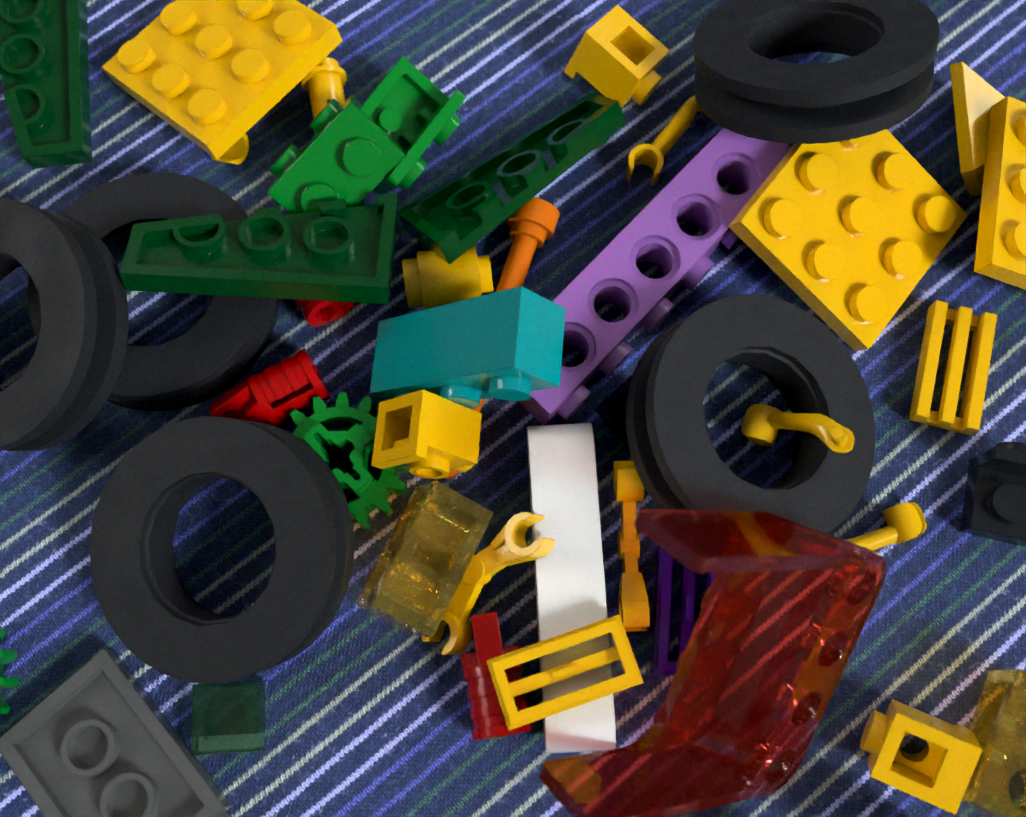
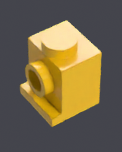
(619, 58)
(426, 435)
(938, 771)

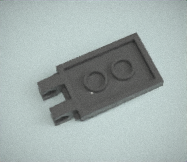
(108, 752)

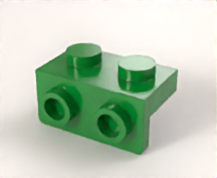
(413, 115)
(338, 163)

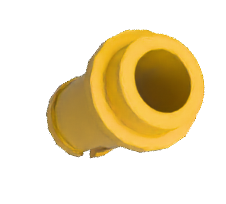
(324, 84)

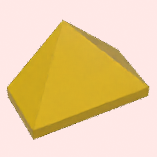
(972, 110)

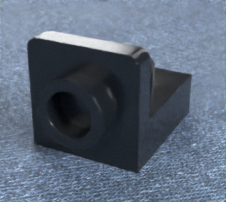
(997, 494)

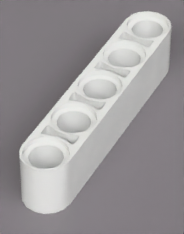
(570, 578)

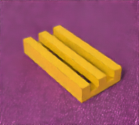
(977, 369)
(621, 651)

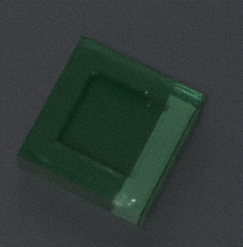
(228, 718)

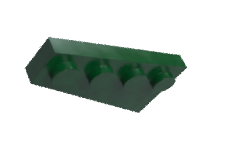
(47, 79)
(493, 189)
(299, 256)

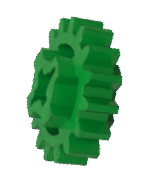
(353, 444)

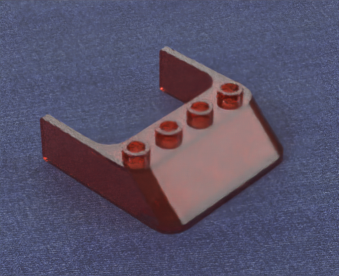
(752, 671)

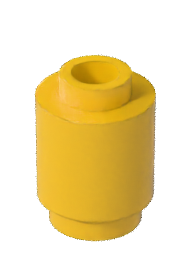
(435, 283)

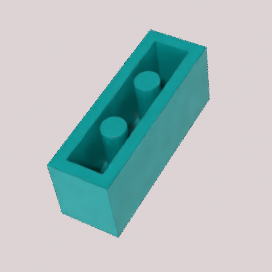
(472, 349)

